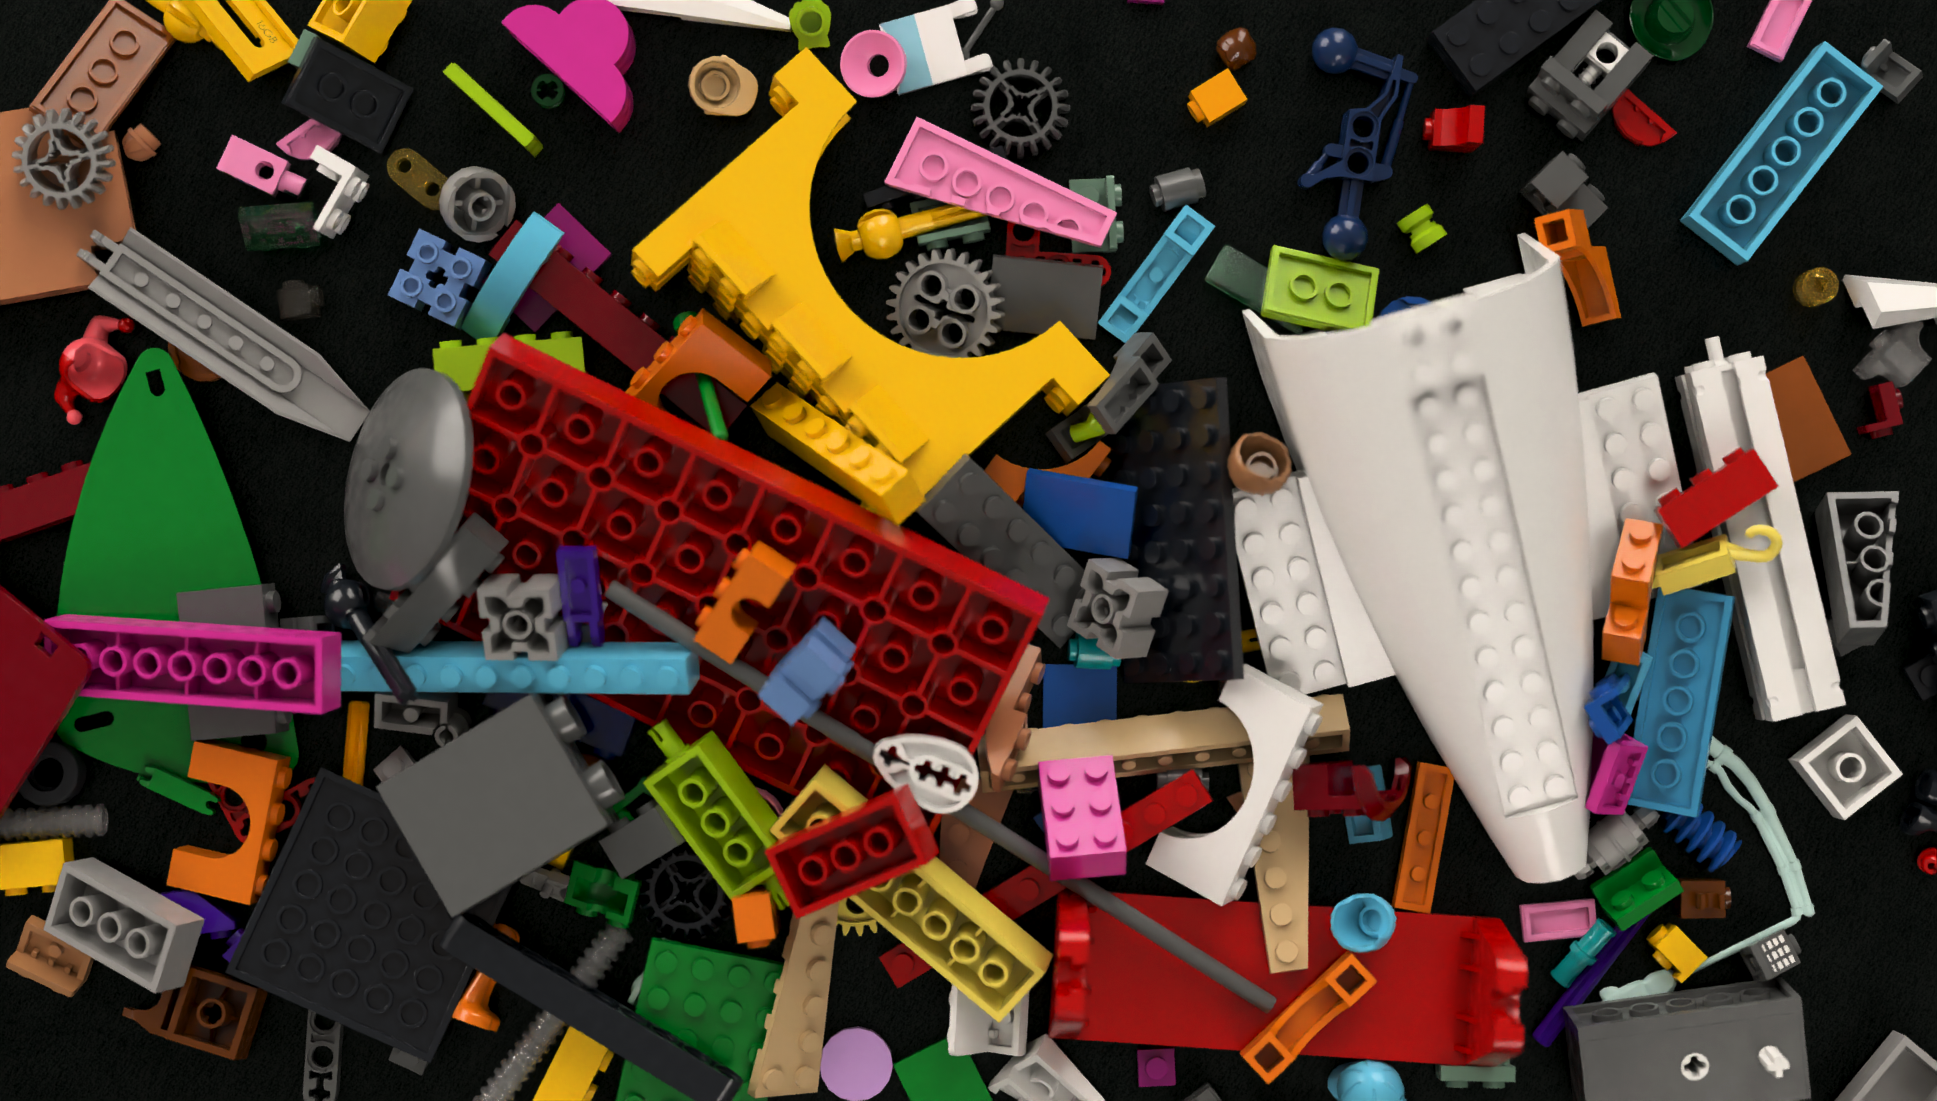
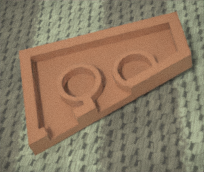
(963, 847)

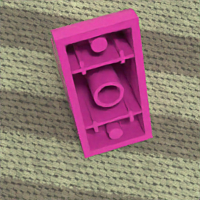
(585, 48)

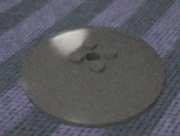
(408, 479)

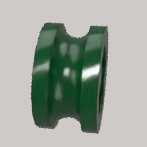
(547, 102)

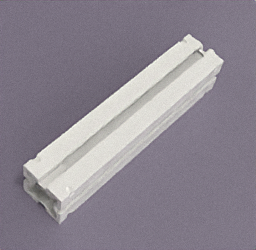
(1776, 601)

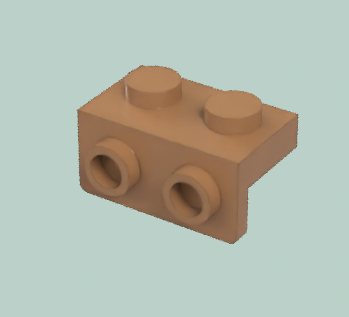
(49, 959)

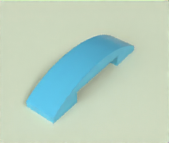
(1156, 274)
(511, 277)

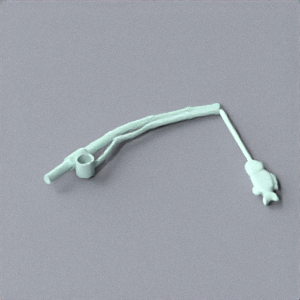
(1780, 850)

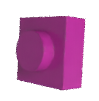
(1156, 1066)

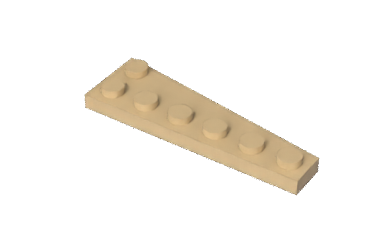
(1283, 881)
(797, 1023)

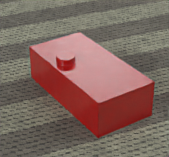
(852, 851)

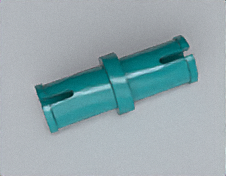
(1583, 953)

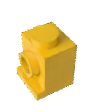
(1675, 951)

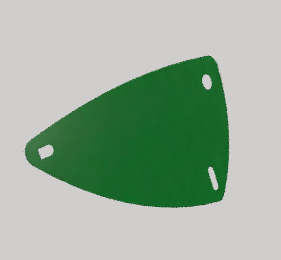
(146, 528)

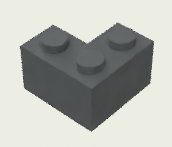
(1562, 187)
(641, 840)

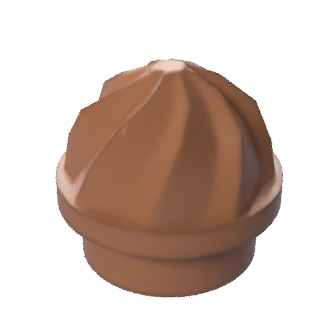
(140, 143)

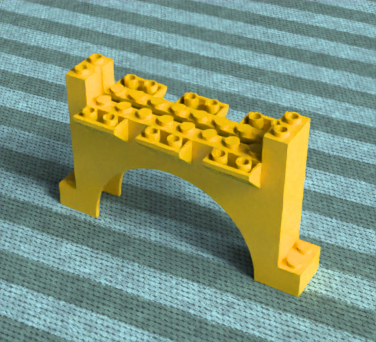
(759, 263)

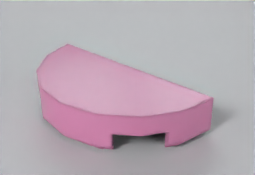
(305, 138)

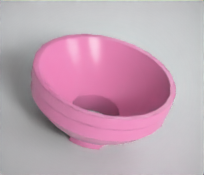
(857, 58)

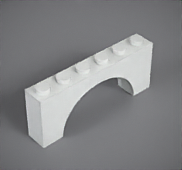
(1278, 728)

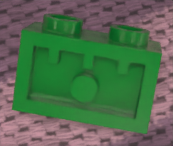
(1635, 889)

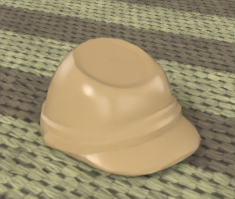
(722, 87)

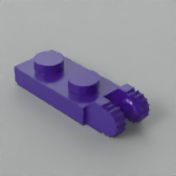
(581, 593)

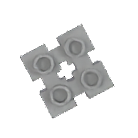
(1117, 608)
(522, 617)

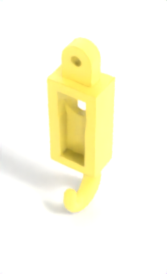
(1710, 560)

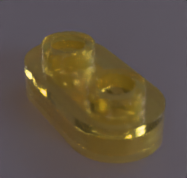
(417, 178)

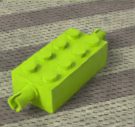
(716, 811)

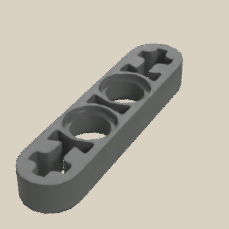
(332, 1039)

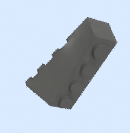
(434, 597)

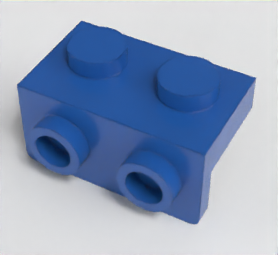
(1605, 709)

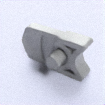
(550, 883)

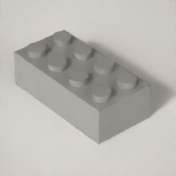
(124, 924)

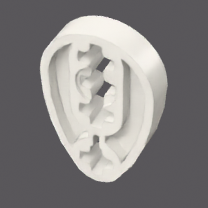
(941, 753)

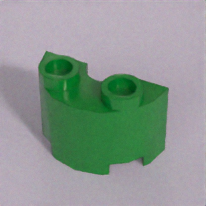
(603, 891)

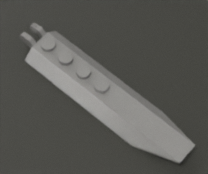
(224, 334)

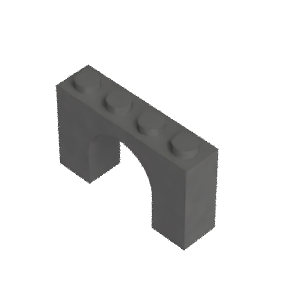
(242, 607)

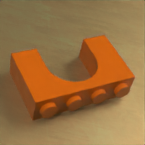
(705, 348)
(261, 782)

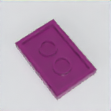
(587, 253)

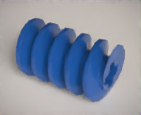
(1704, 835)

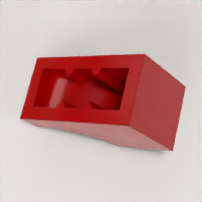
(1455, 129)

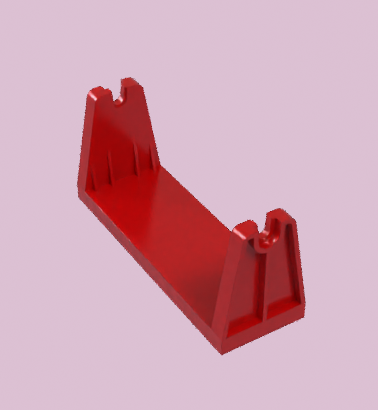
(1439, 995)

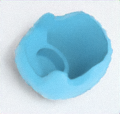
(1363, 922)

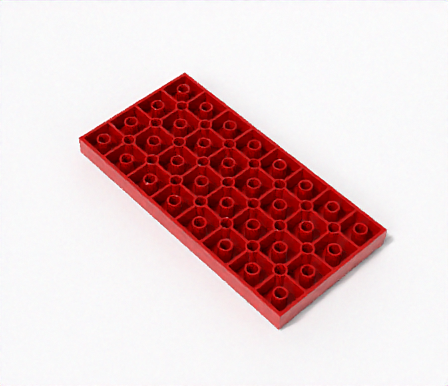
(670, 515)

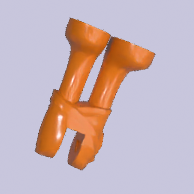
(474, 1001)

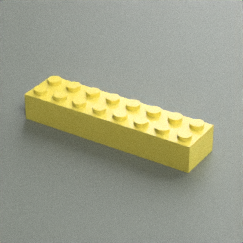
(935, 912)

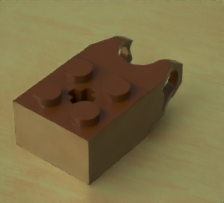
(188, 1016)

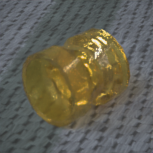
(1809, 290)

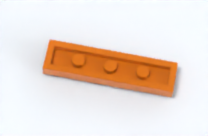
(1423, 838)

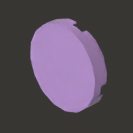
(856, 1064)

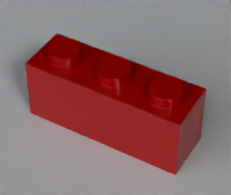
(1715, 496)

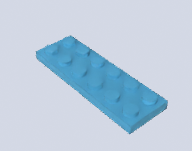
(1681, 698)

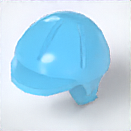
(1366, 1082)

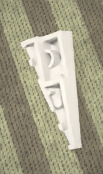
(726, 12)
(1892, 300)
(1043, 1076)

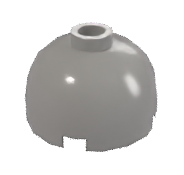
(477, 203)

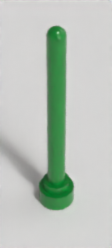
(707, 391)

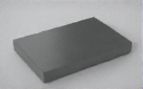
(1047, 292)

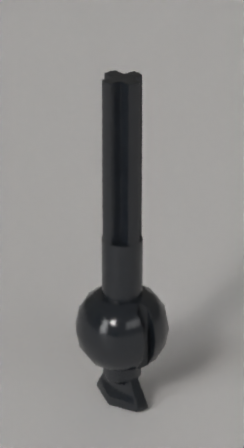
(351, 607)

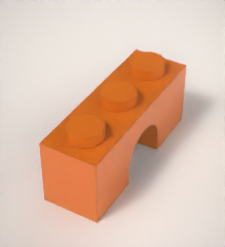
(758, 577)
(756, 917)

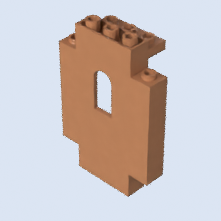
(41, 240)

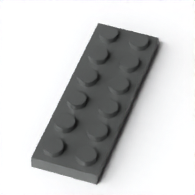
(1000, 535)

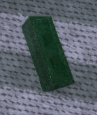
(1242, 280)

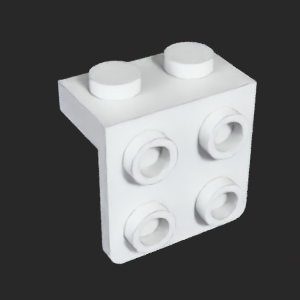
(977, 1032)

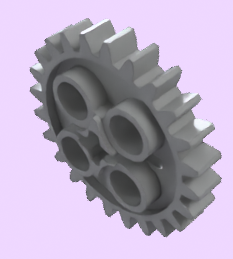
(954, 277)

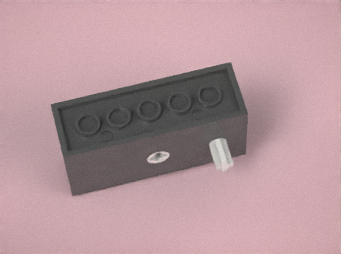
(1691, 1045)

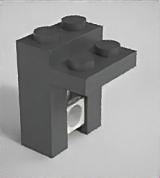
(1571, 98)

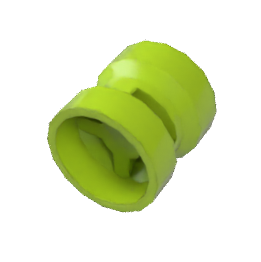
(1422, 229)

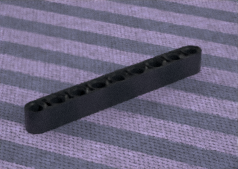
(589, 1010)

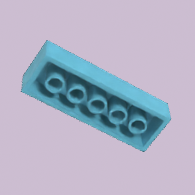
(1781, 153)

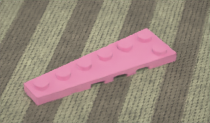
(969, 177)

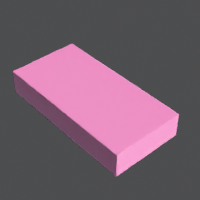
(1778, 27)
(1557, 919)

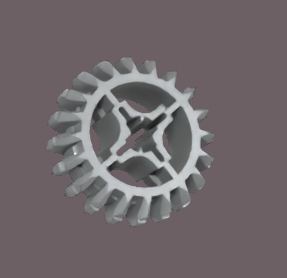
(59, 145)

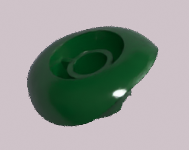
(1671, 27)

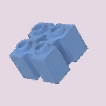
(431, 258)
(809, 672)

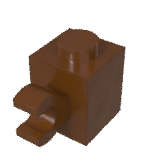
(1702, 898)

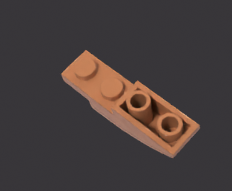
(1009, 724)

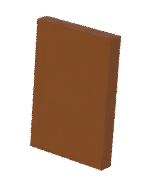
(1805, 420)

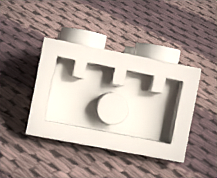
(350, 188)

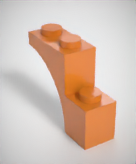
(1582, 265)
(1013, 477)
(1631, 592)

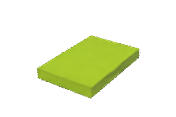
(493, 109)
(1318, 291)

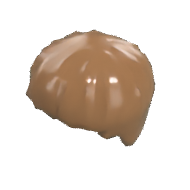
(1259, 464)

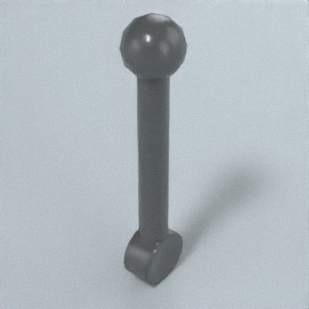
(994, 6)

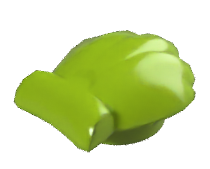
(810, 23)

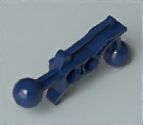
(1335, 53)

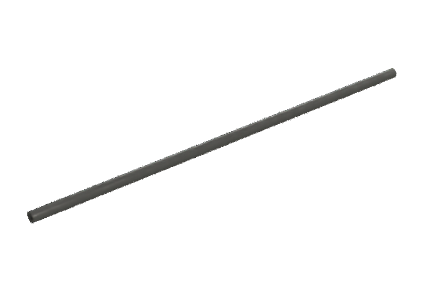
(968, 814)

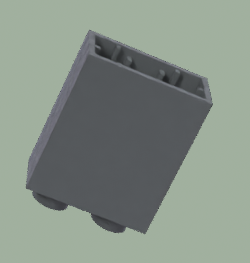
(502, 800)

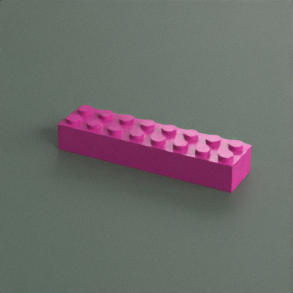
(206, 663)

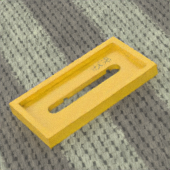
(261, 20)

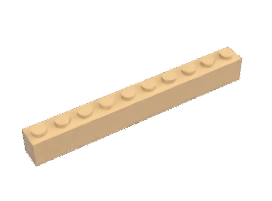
(1161, 742)

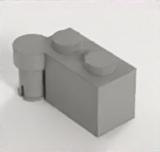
(423, 715)

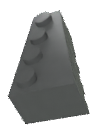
(1857, 561)

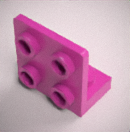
(1614, 773)

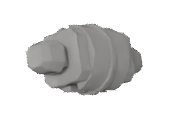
(1617, 840)

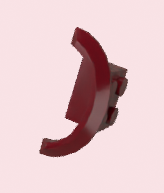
(1329, 789)

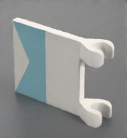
(934, 46)

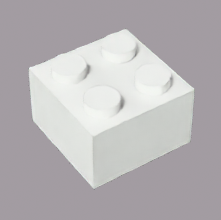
(1845, 766)

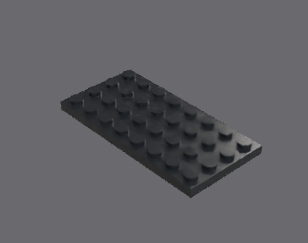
(1184, 530)

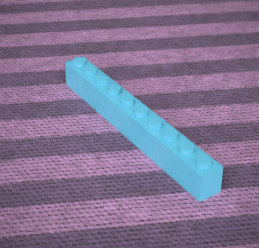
(580, 669)

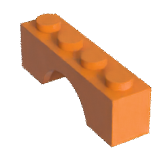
(1294, 1027)

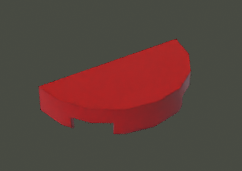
(1639, 122)

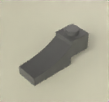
(1130, 381)

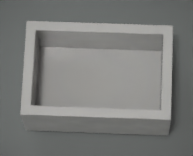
(1894, 1073)

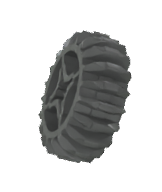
(1001, 82)

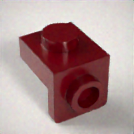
(1887, 405)

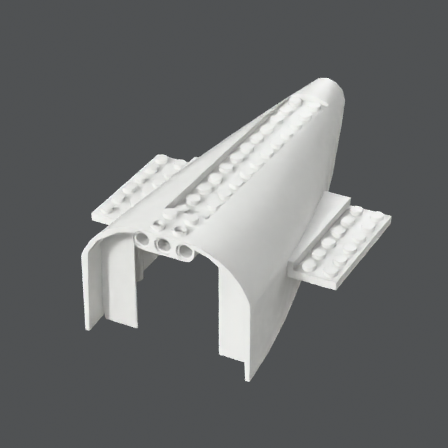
(1458, 535)

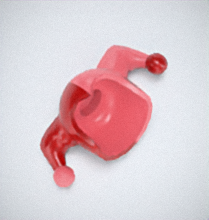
(91, 366)

